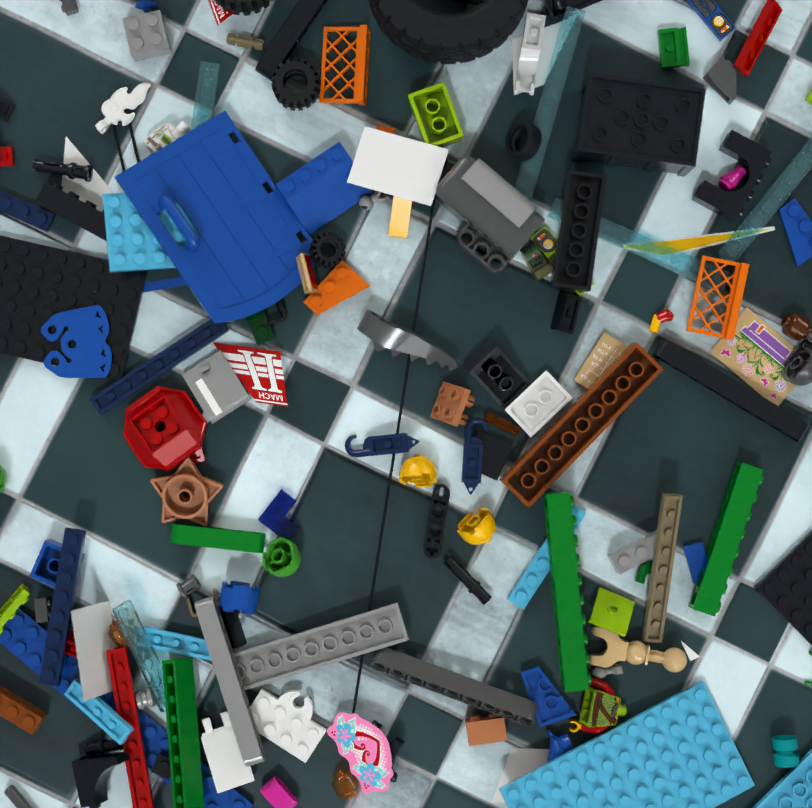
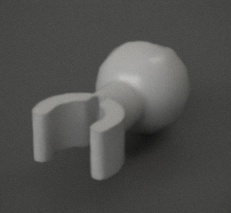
(367, 202)
(601, 672)

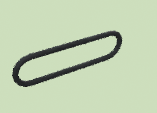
(118, 146)

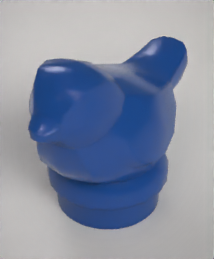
(558, 745)

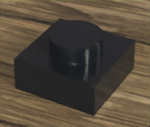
(162, 766)

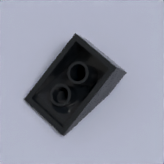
(496, 373)

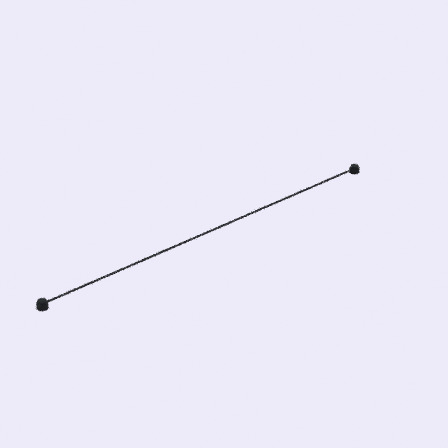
(397, 432)

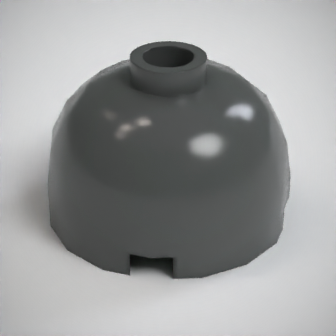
(798, 367)

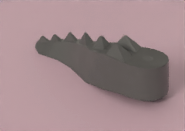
(401, 340)

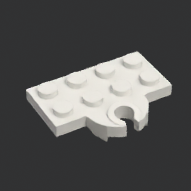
(287, 723)

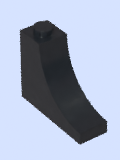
(93, 775)

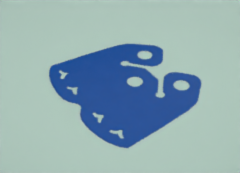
(89, 340)

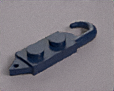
(382, 445)
(472, 455)

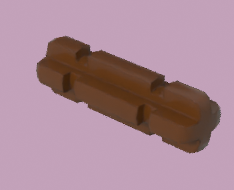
(502, 423)

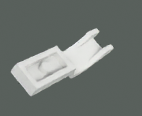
(530, 53)

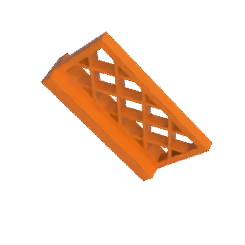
(361, 65)
(732, 305)

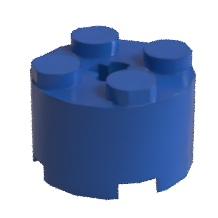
(239, 596)

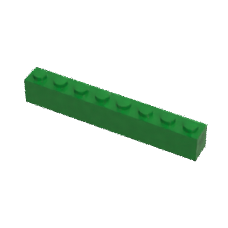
(726, 538)
(183, 733)

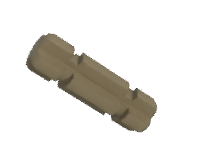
(245, 41)

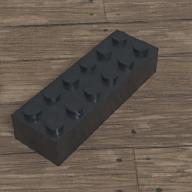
(578, 230)

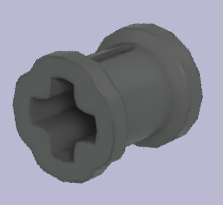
(189, 586)

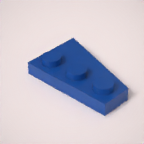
(798, 231)
(550, 702)

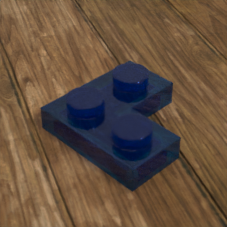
(275, 516)

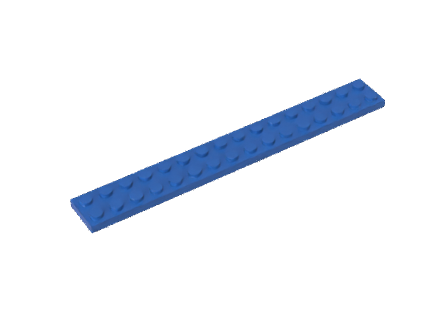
(27, 642)

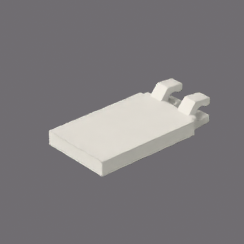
(224, 755)

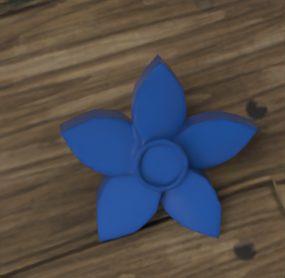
(145, 5)

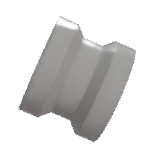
(144, 699)

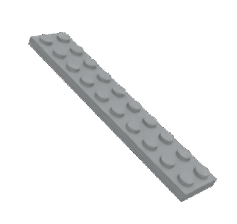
(321, 646)

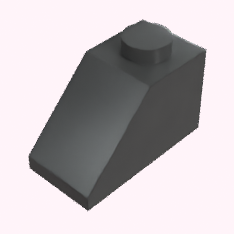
(723, 80)

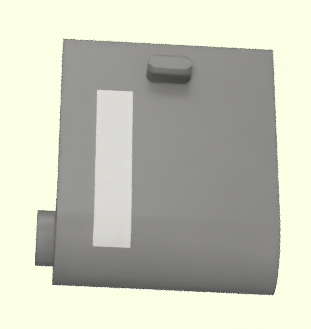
(217, 389)

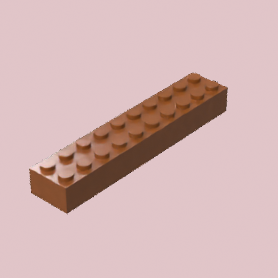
(581, 424)

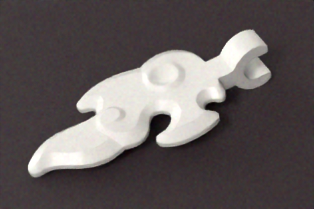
(114, 107)

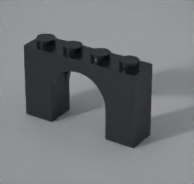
(753, 159)

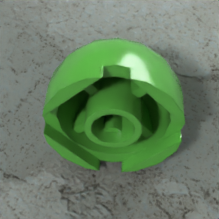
(281, 557)

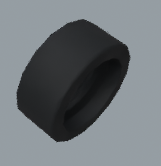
(513, 140)

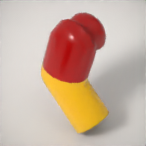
(658, 318)

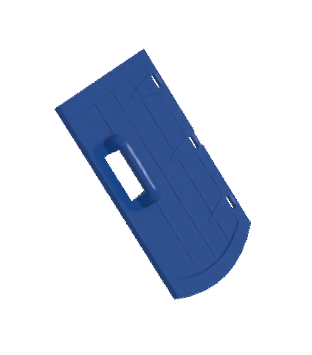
(245, 234)

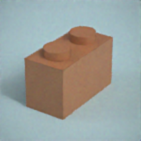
(485, 729)

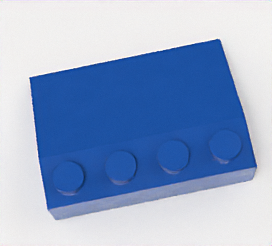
(321, 190)

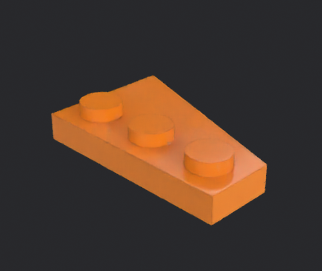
(335, 288)

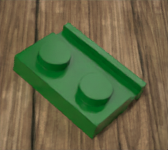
(673, 48)

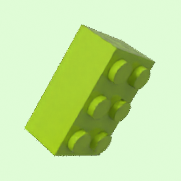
(435, 116)

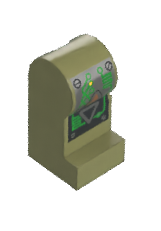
(535, 262)

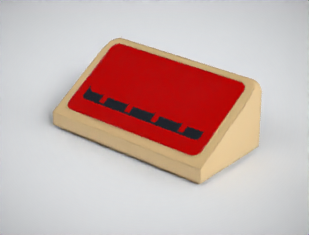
(306, 273)

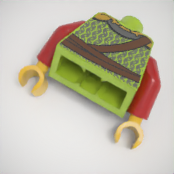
(599, 708)

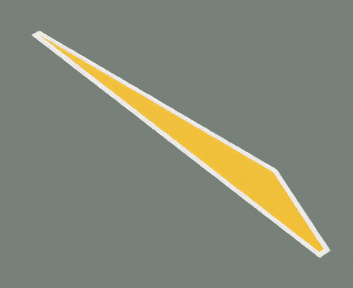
(692, 243)

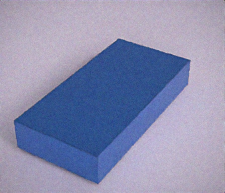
(695, 559)

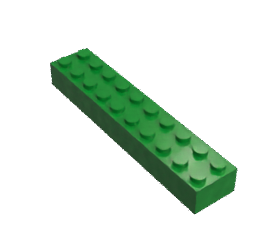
(565, 591)

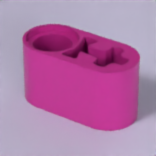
(278, 794)

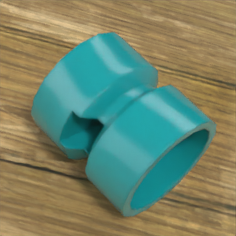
(785, 751)

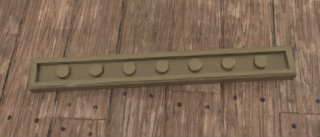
(662, 567)

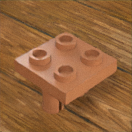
(451, 404)

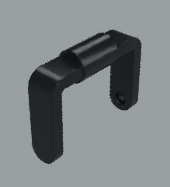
(281, 308)

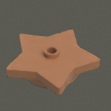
(177, 504)

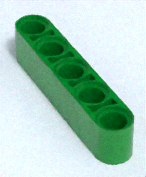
(217, 538)

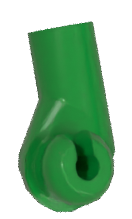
(644, 569)

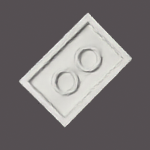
(538, 403)

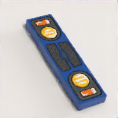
(713, 17)

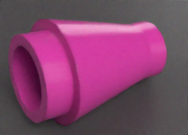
(731, 179)

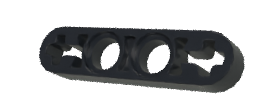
(439, 521)

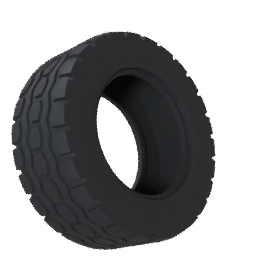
(448, 36)

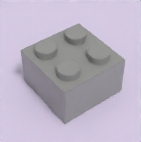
(147, 35)

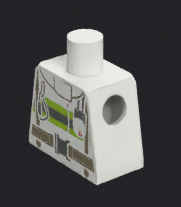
(165, 135)

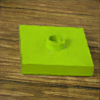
(611, 612)

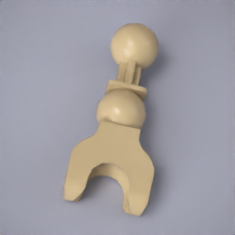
(634, 652)

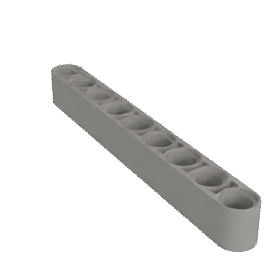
(230, 681)

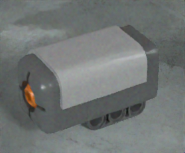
(491, 210)

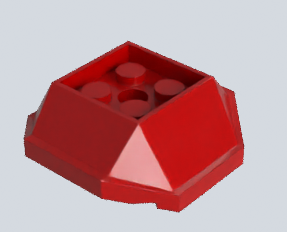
(182, 433)

